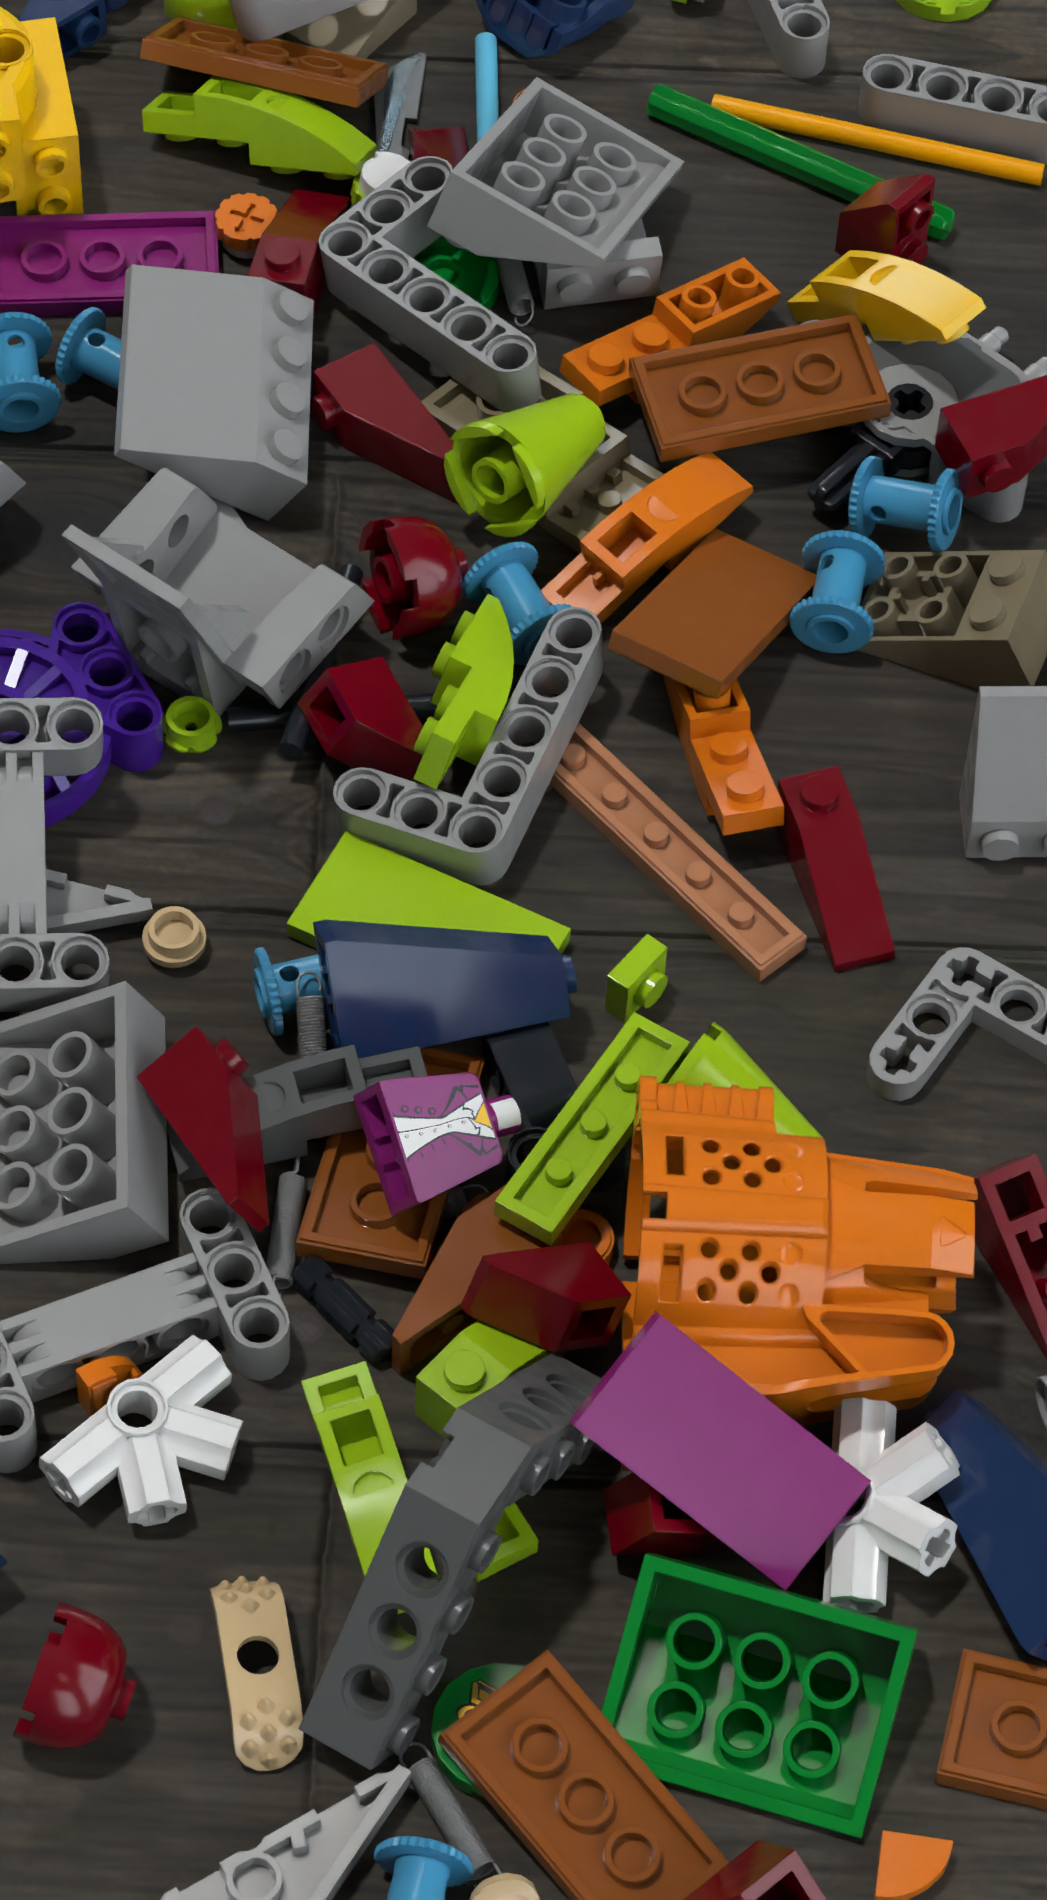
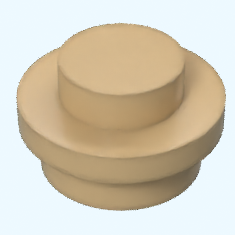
(174, 937)

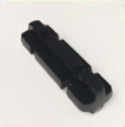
(344, 1309)

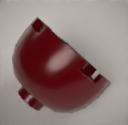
(413, 574)
(76, 1683)

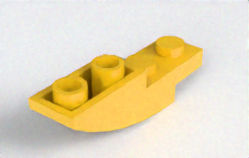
(891, 297)

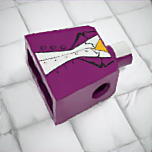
(432, 1133)

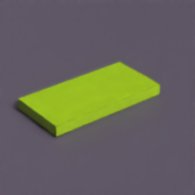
(385, 887)

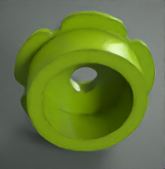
(191, 713)

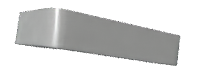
(955, 106)
(373, 271)
(502, 768)

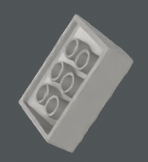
(552, 183)
(216, 383)
(1006, 775)
(81, 1131)

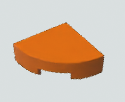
(100, 1377)
(909, 1864)

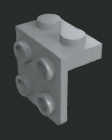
(627, 274)

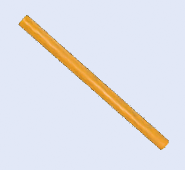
(883, 140)

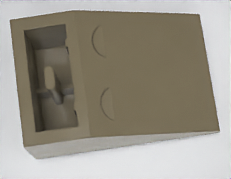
(962, 615)

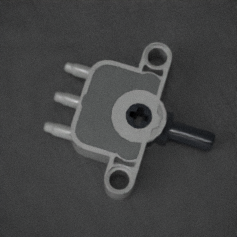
(919, 383)

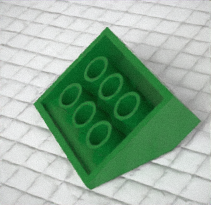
(758, 1692)

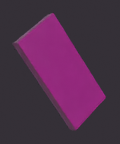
(82, 259)
(719, 1450)

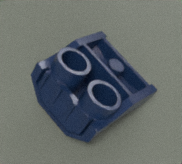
(546, 26)

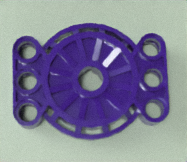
(80, 663)

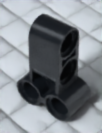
(535, 1073)

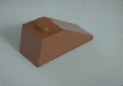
(435, 1309)

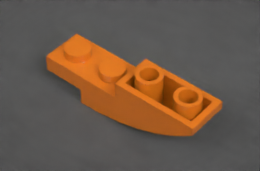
(693, 314)
(648, 532)
(725, 758)

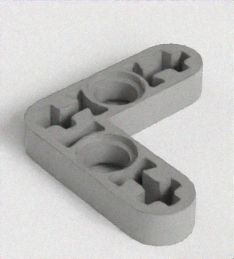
(958, 1008)

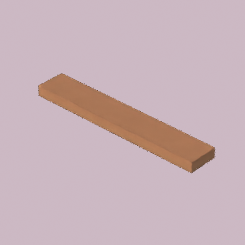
(675, 857)

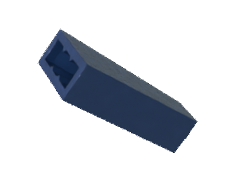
(435, 985)
(999, 1511)

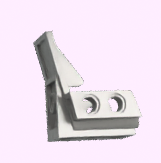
(210, 599)

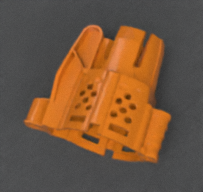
(788, 1258)

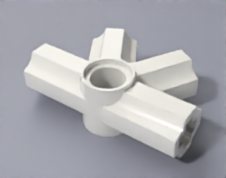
(150, 1455)
(891, 1516)

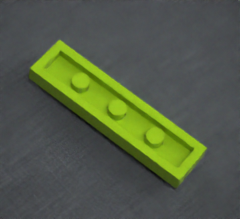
(588, 1130)

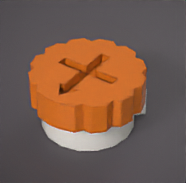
(242, 222)

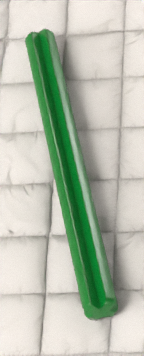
(775, 150)

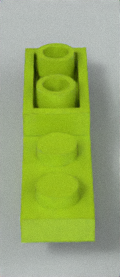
(278, 125)
(471, 692)
(358, 1454)

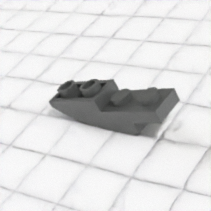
(309, 1100)

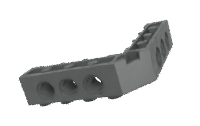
(490, 1458)

